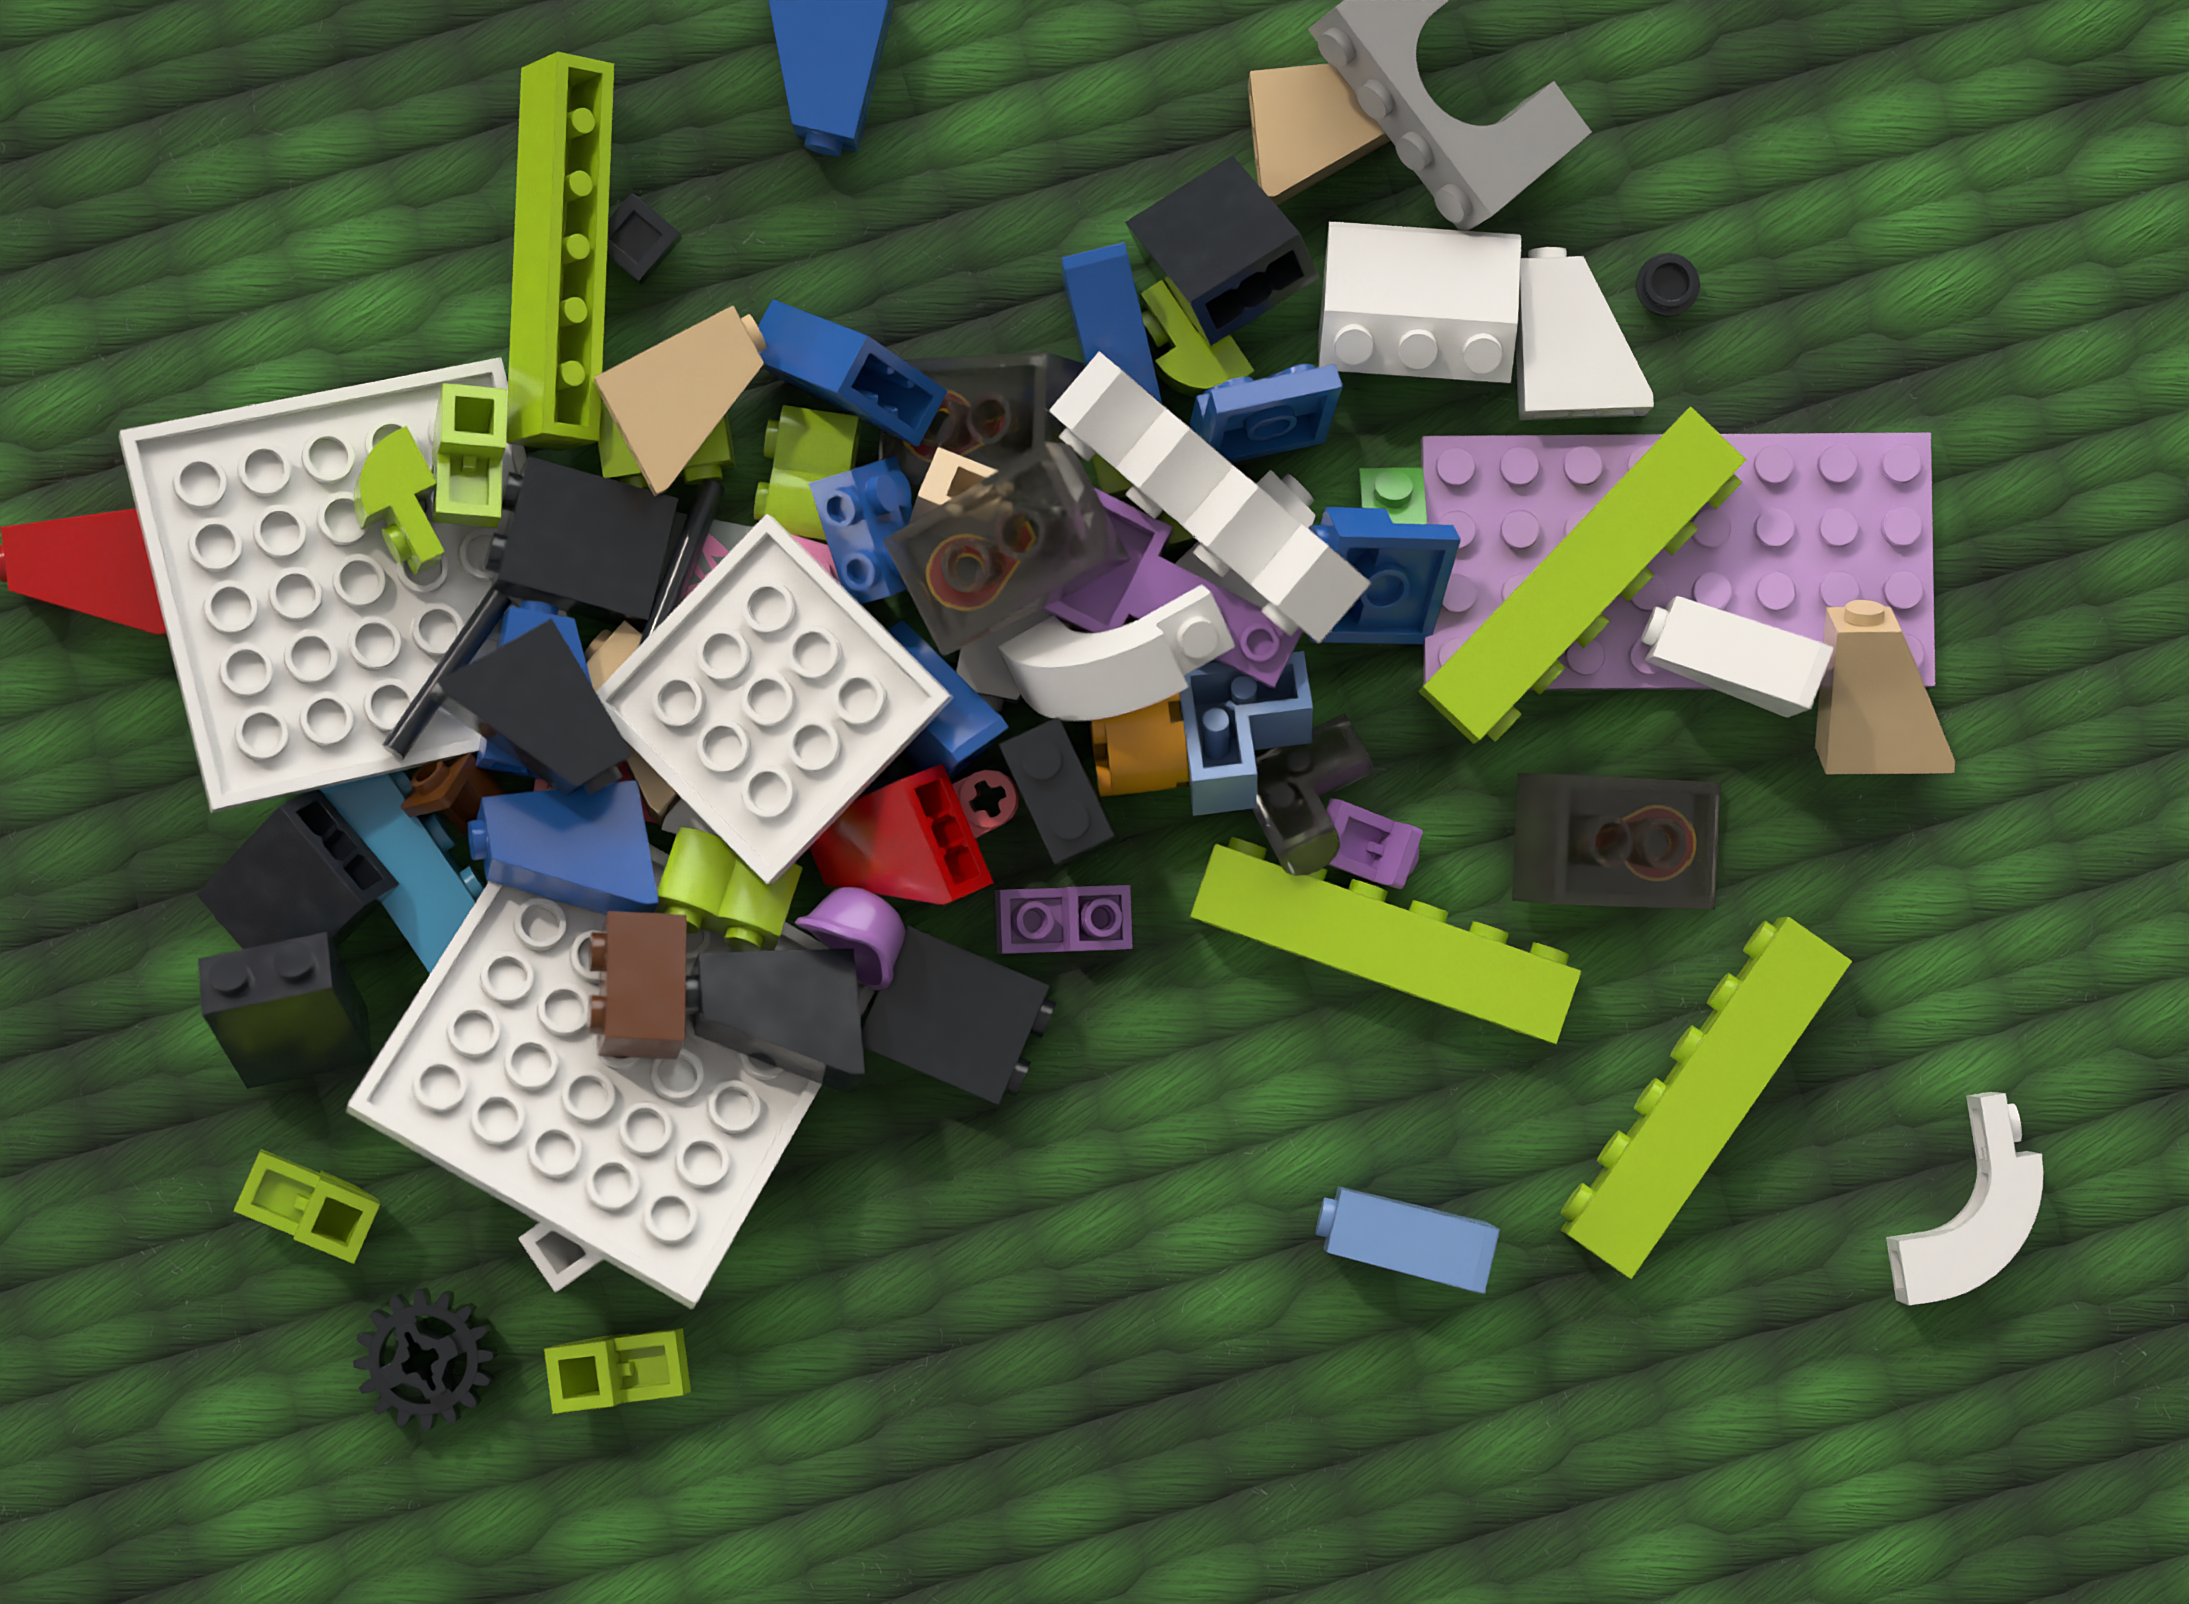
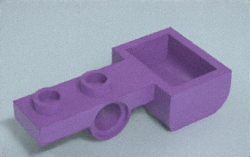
(1152, 582)

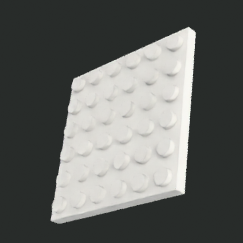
(277, 607)
(609, 1151)

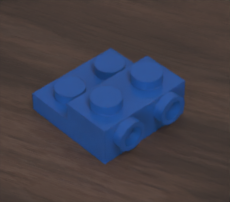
(1269, 414)
(856, 515)
(1406, 573)

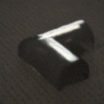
(1291, 789)

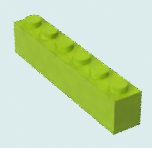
(560, 252)
(1582, 576)
(1386, 943)
(1704, 1095)

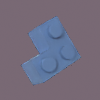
(1229, 719)

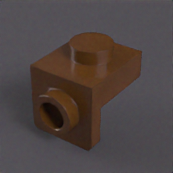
(453, 788)

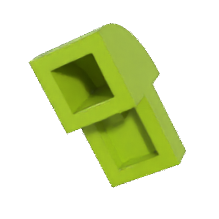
(1191, 363)
(469, 455)
(391, 489)
(308, 1205)
(617, 1370)

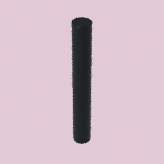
(685, 554)
(456, 657)

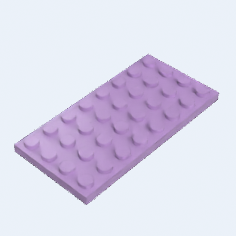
(1802, 533)

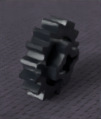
(435, 1386)

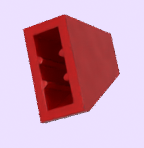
(86, 566)
(904, 843)

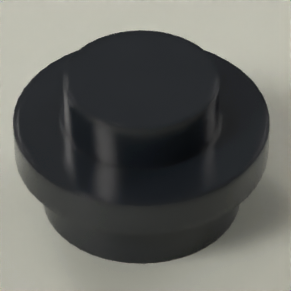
(1667, 285)

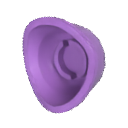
(862, 922)

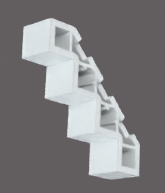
(1209, 498)

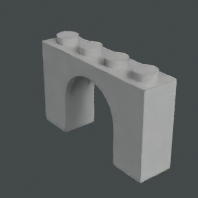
(1461, 164)

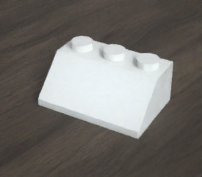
(1420, 302)

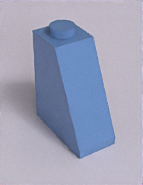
(1408, 1238)

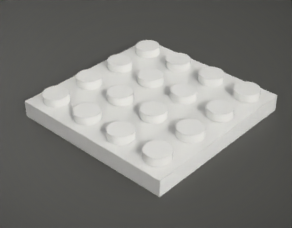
(770, 699)

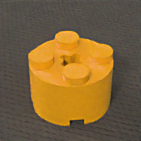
(1141, 749)

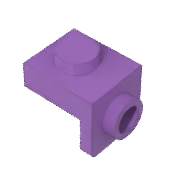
(1373, 845)

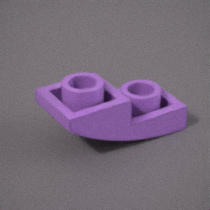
(1063, 919)

